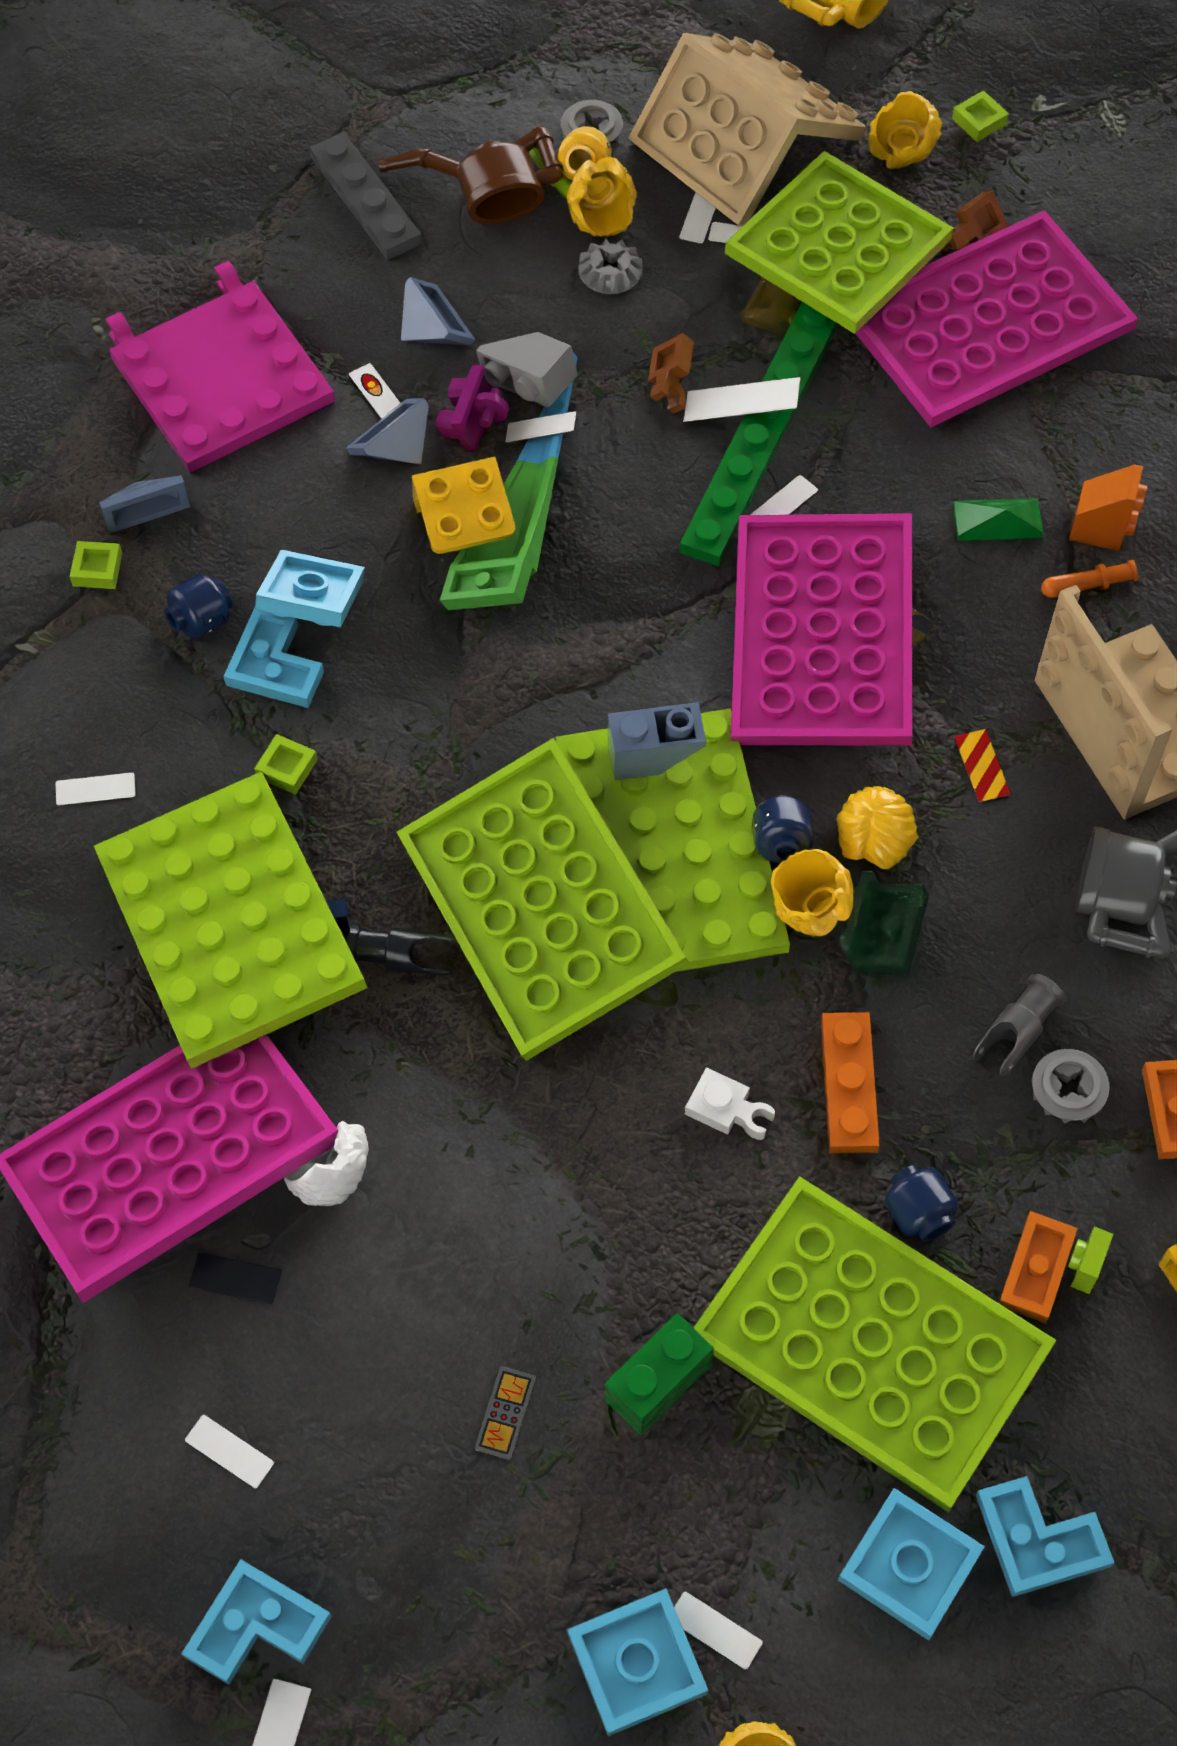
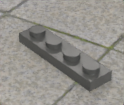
(365, 196)

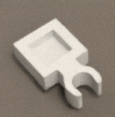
(723, 1102)

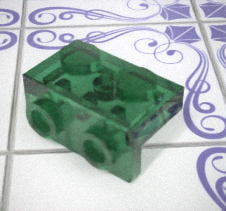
(884, 926)

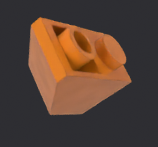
(1108, 508)

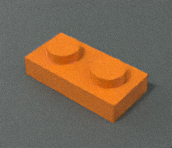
(1161, 1093)
(1037, 1267)

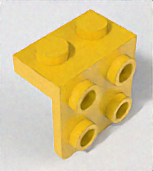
(463, 505)

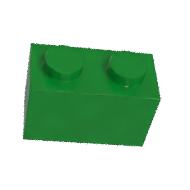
(659, 1374)

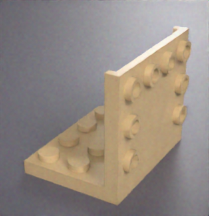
(730, 117)
(1114, 704)

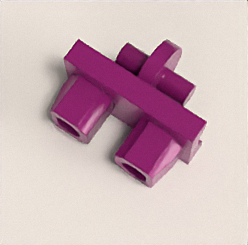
(476, 408)

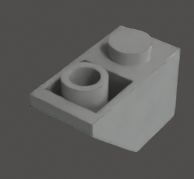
(530, 366)

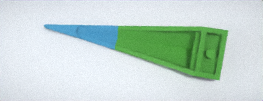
(501, 569)

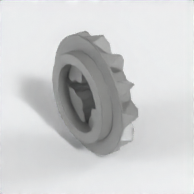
(598, 114)
(607, 278)
(1064, 1066)

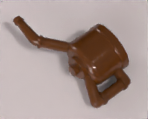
(495, 177)

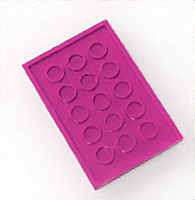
(993, 318)
(823, 630)
(163, 1158)

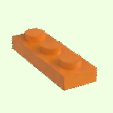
(849, 1083)

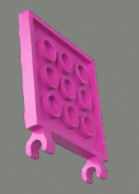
(219, 372)

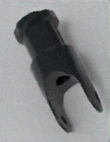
(391, 948)

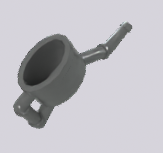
(1128, 883)

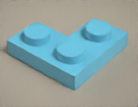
(266, 669)
(1037, 1553)
(252, 1608)

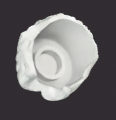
(334, 1173)

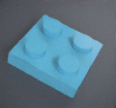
(310, 588)
(911, 1563)
(637, 1662)

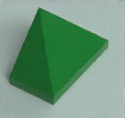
(997, 519)

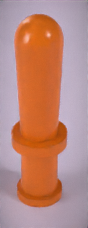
(1085, 580)

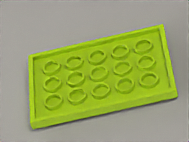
(691, 843)
(541, 899)
(228, 919)
(874, 1342)

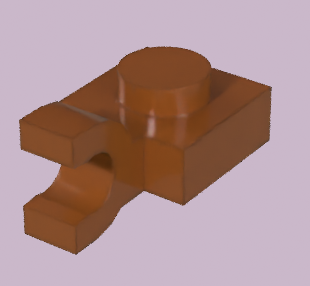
(977, 220)
(668, 366)

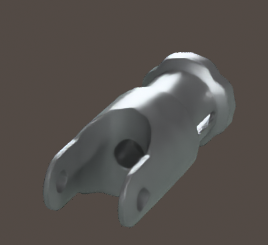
(1023, 1020)

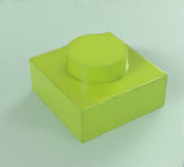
(980, 116)
(96, 565)
(286, 764)
(1088, 1259)

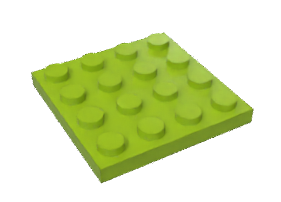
(839, 241)

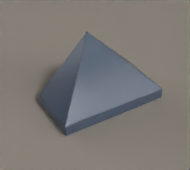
(431, 317)
(397, 435)
(144, 502)

